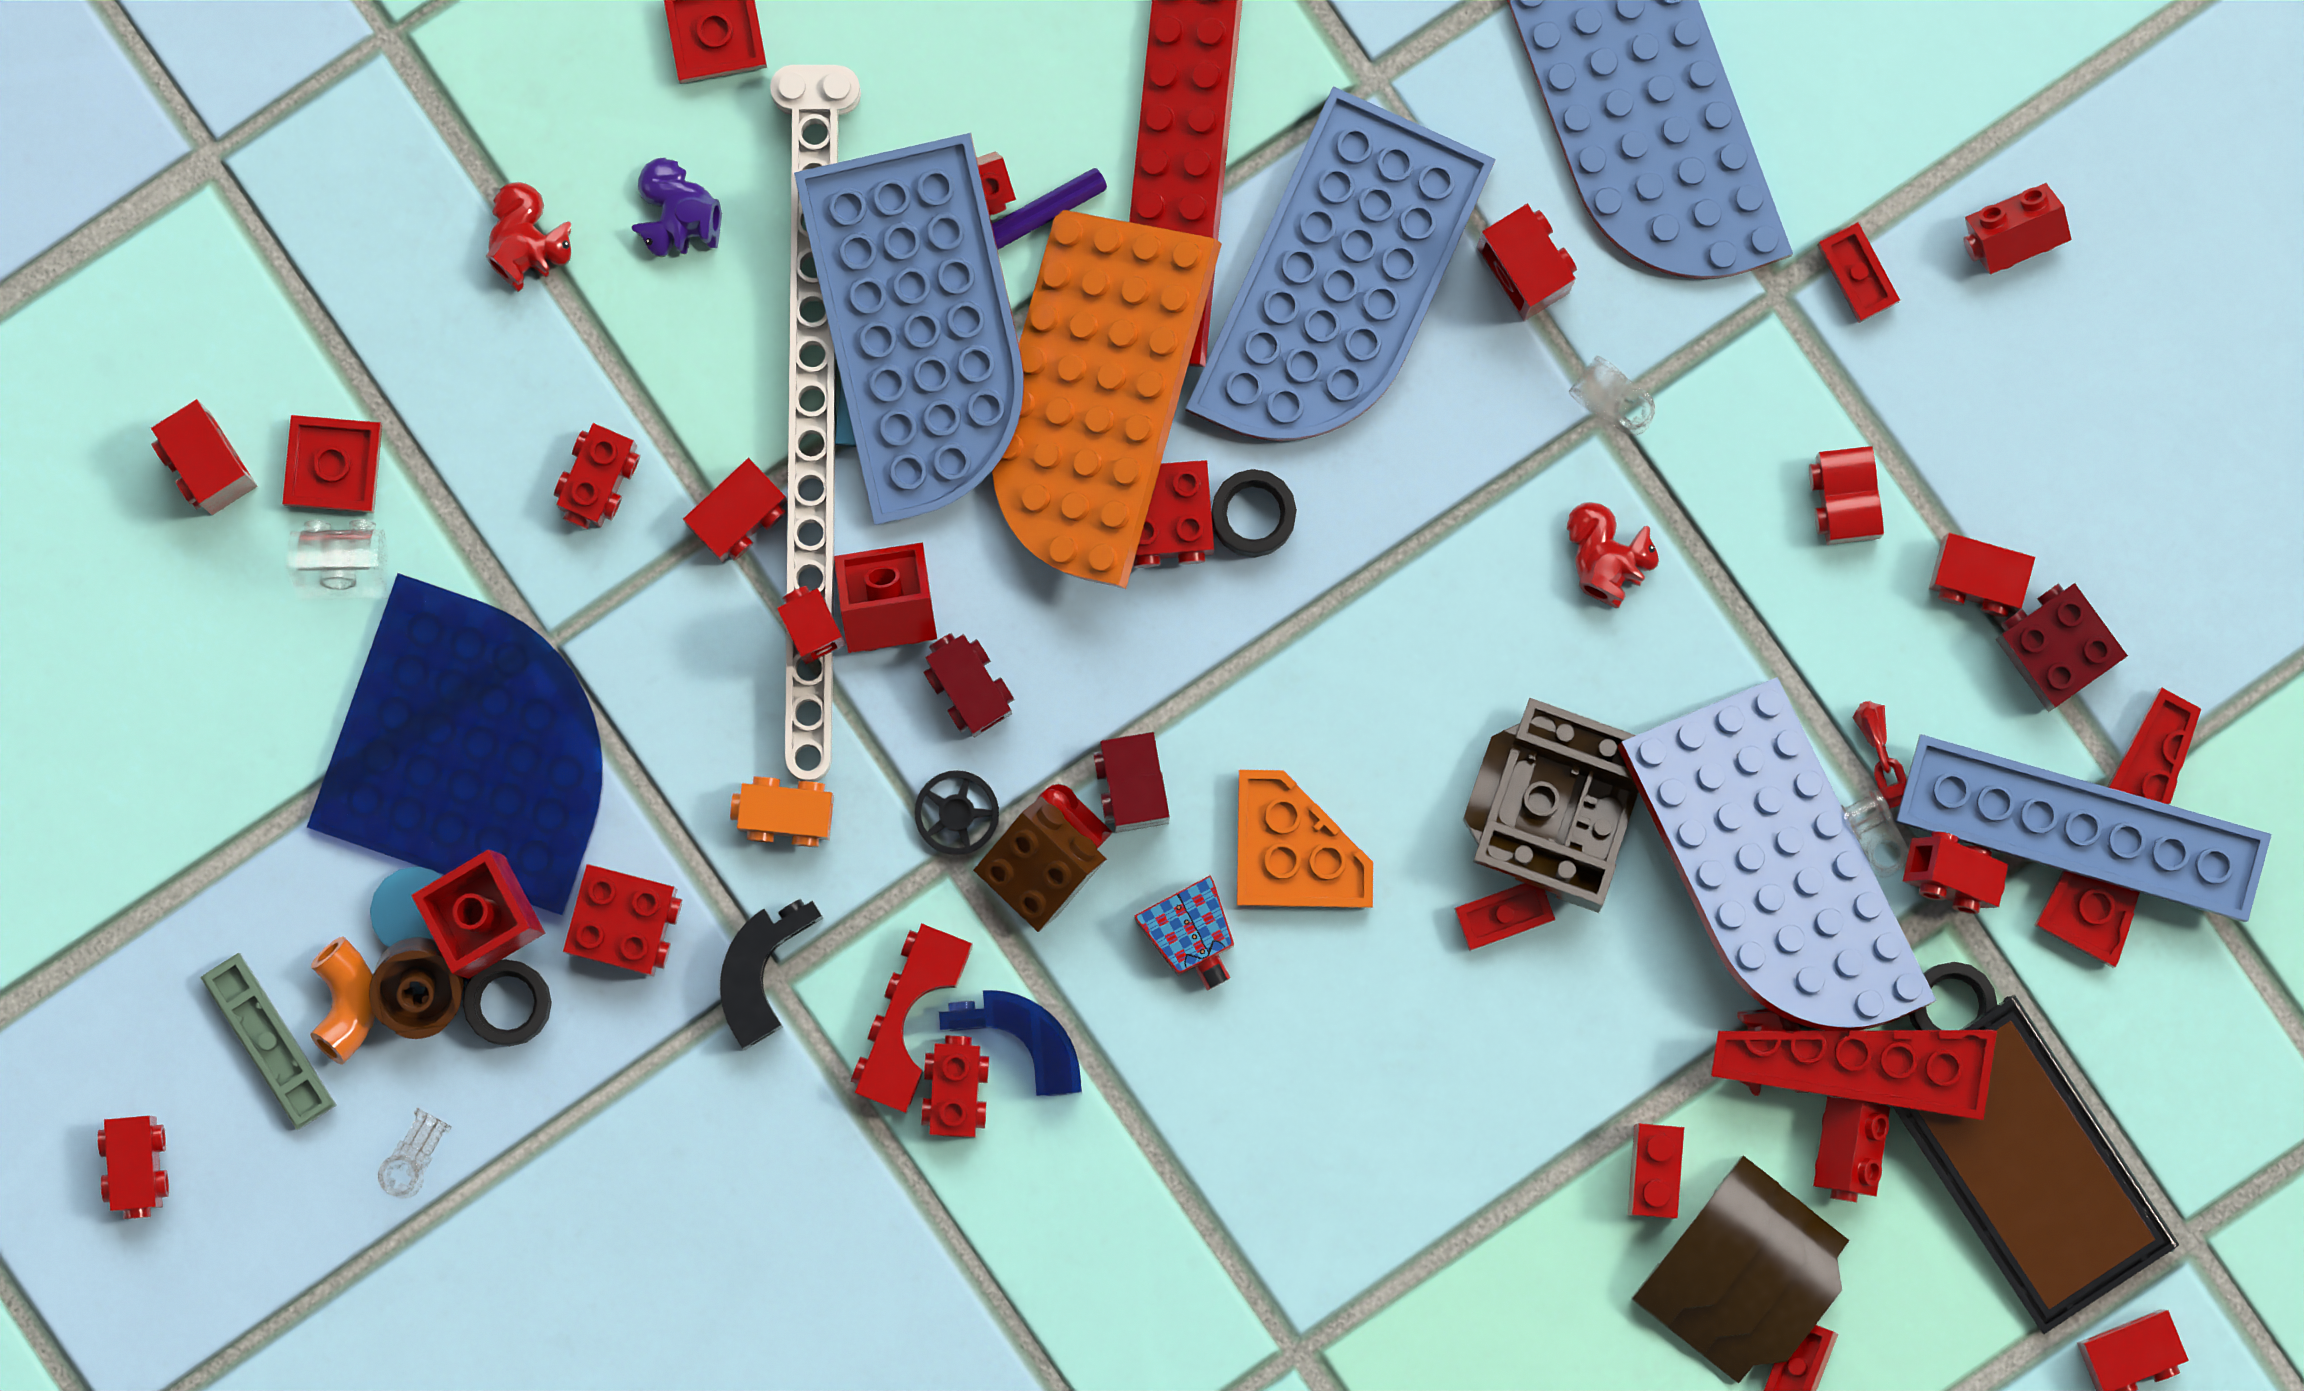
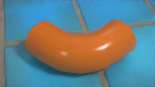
(351, 1010)

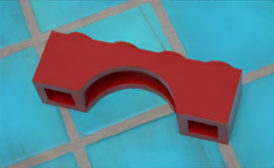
(932, 964)

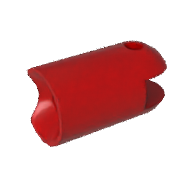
(1077, 813)

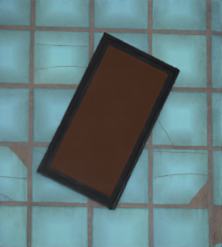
(2042, 1178)

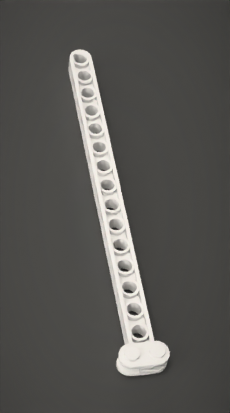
(812, 97)

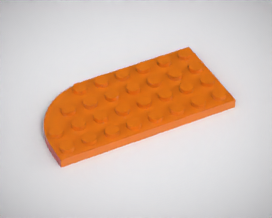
(1100, 388)

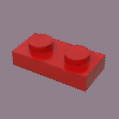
(1858, 272)
(1503, 915)
(1806, 1365)

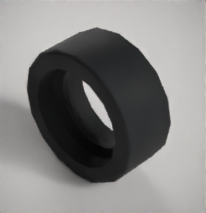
(1257, 479)
(1960, 971)
(526, 1031)

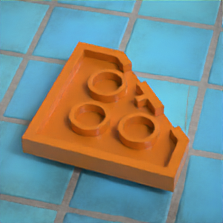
(1294, 850)

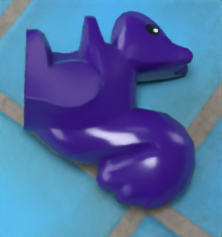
(685, 205)

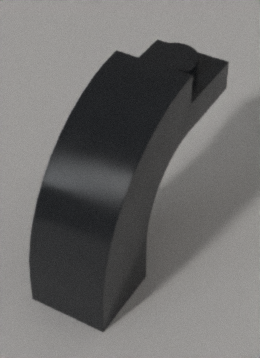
(744, 966)

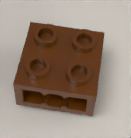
(1040, 864)

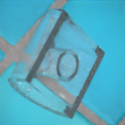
(338, 562)

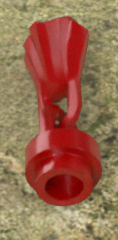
(1872, 722)

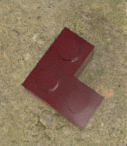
(1133, 783)

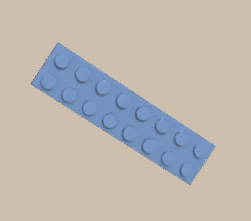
(2083, 828)

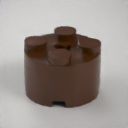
(399, 1005)

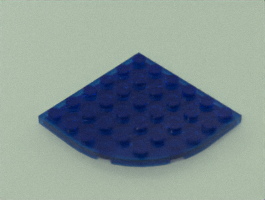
(466, 745)

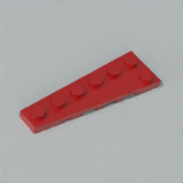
(2096, 913)
(1897, 1068)

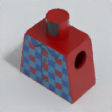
(1190, 931)

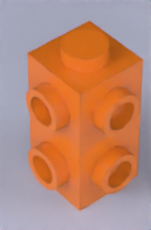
(773, 810)

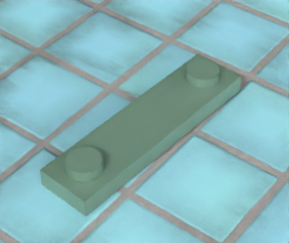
(268, 1041)

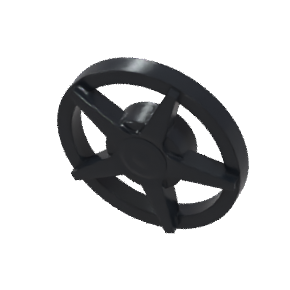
(956, 812)

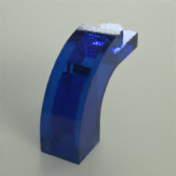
(1045, 1038)

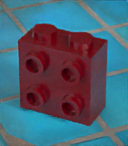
(2060, 645)

